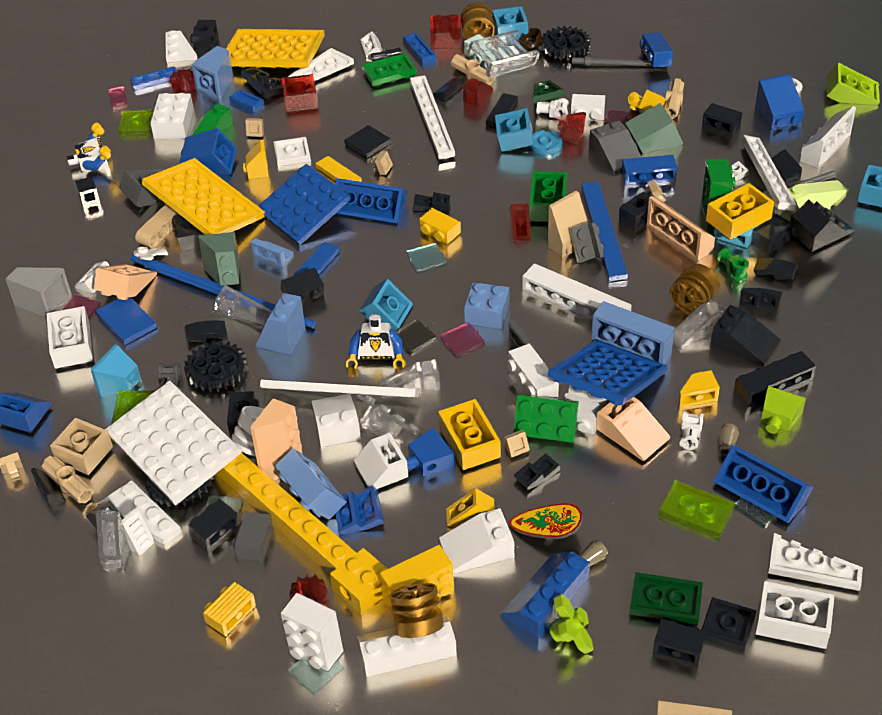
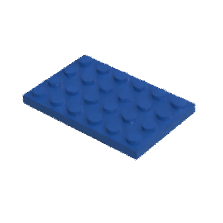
(607, 372)

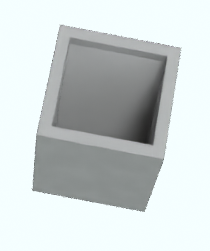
(38, 289)

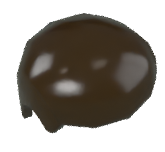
(532, 39)

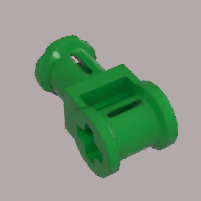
(735, 265)

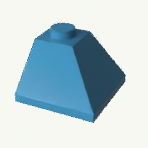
(115, 373)

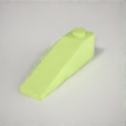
(824, 192)

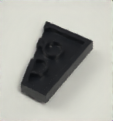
(262, 82)

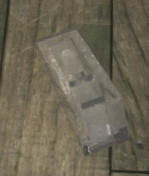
(241, 307)
(698, 324)
(418, 376)
(112, 541)

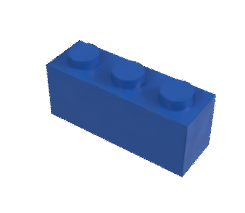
(656, 49)
(648, 168)

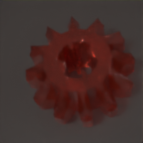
(183, 80)
(311, 588)

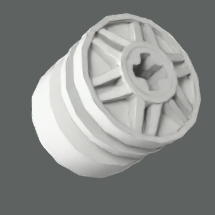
(242, 433)

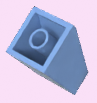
(213, 72)
(283, 326)

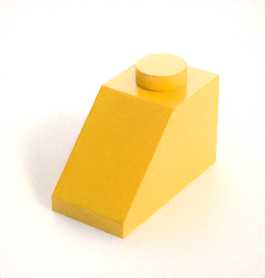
(256, 162)
(699, 389)
(468, 507)

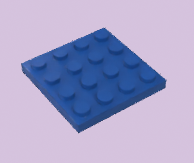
(303, 204)

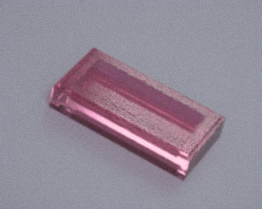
(118, 99)

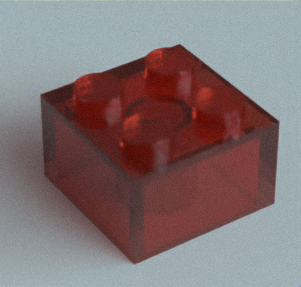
(445, 31)
(299, 93)

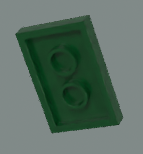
(666, 598)

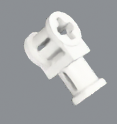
(554, 108)
(691, 429)

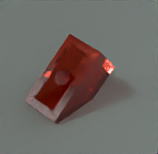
(475, 92)
(572, 127)
(520, 221)

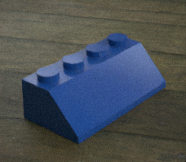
(378, 195)
(763, 484)
(534, 605)

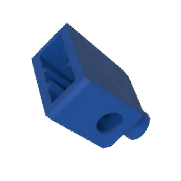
(429, 454)

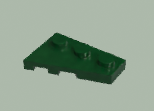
(546, 91)

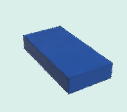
(246, 100)

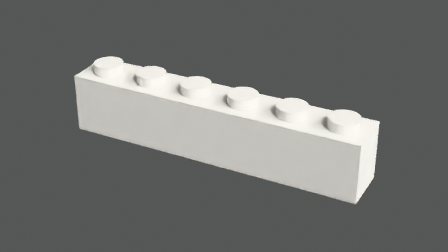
(566, 292)

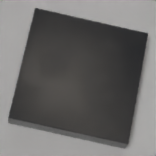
(367, 141)
(728, 623)

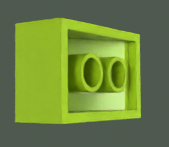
(851, 87)

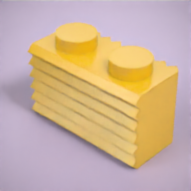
(440, 226)
(229, 608)

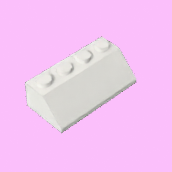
(828, 138)
(388, 652)

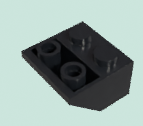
(820, 221)

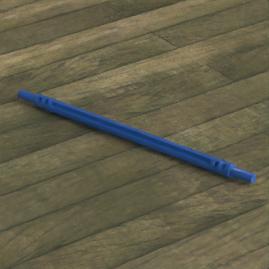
(199, 282)

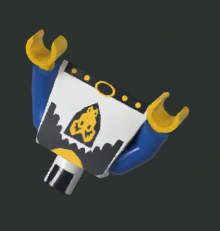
(91, 153)
(376, 341)

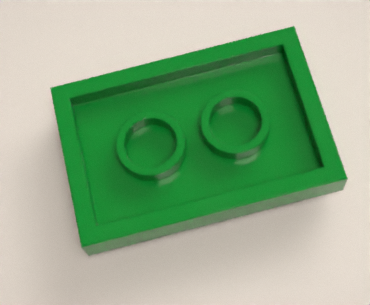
(389, 69)
(546, 417)

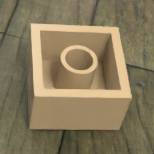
(82, 445)

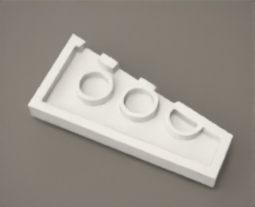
(325, 64)
(158, 522)
(797, 562)

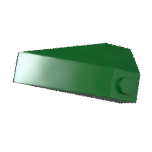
(216, 117)

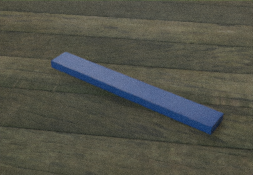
(599, 214)

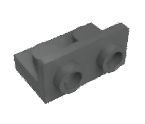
(586, 241)

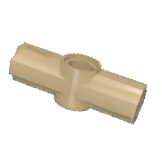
(471, 69)
(674, 98)
(67, 479)

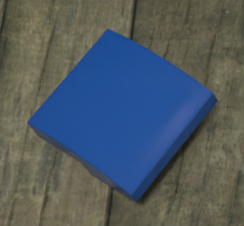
(360, 511)

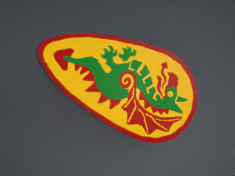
(549, 521)

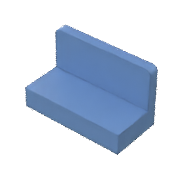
(270, 252)

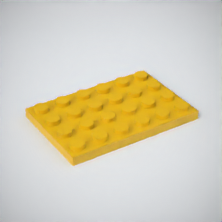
(274, 47)
(203, 198)

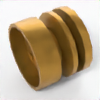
(477, 20)
(694, 287)
(416, 610)

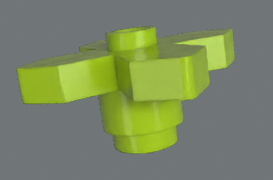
(571, 625)

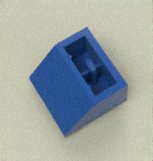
(22, 410)

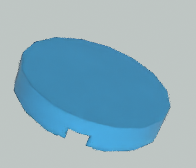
(546, 142)

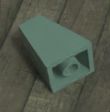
(654, 130)
(221, 257)

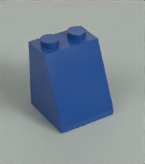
(779, 102)
(210, 149)

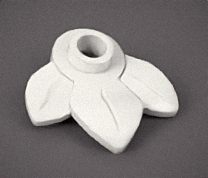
(148, 254)

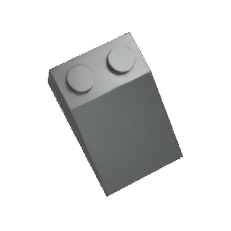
(612, 144)
(132, 187)

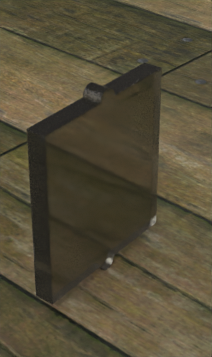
(415, 336)

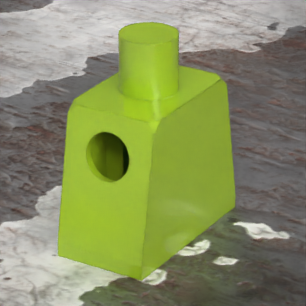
(781, 410)

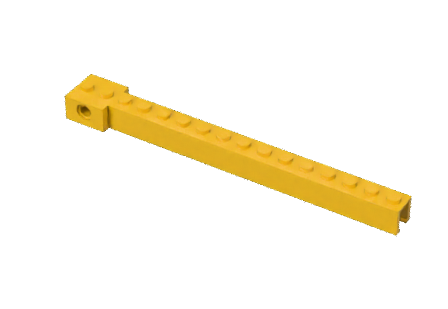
(352, 574)

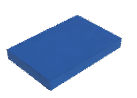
(126, 319)

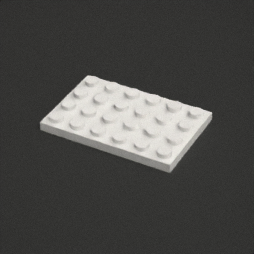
(173, 442)

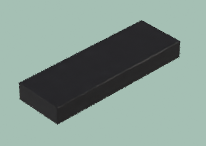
(504, 105)

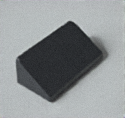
(450, 88)
(787, 166)
(48, 488)

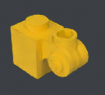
(646, 102)

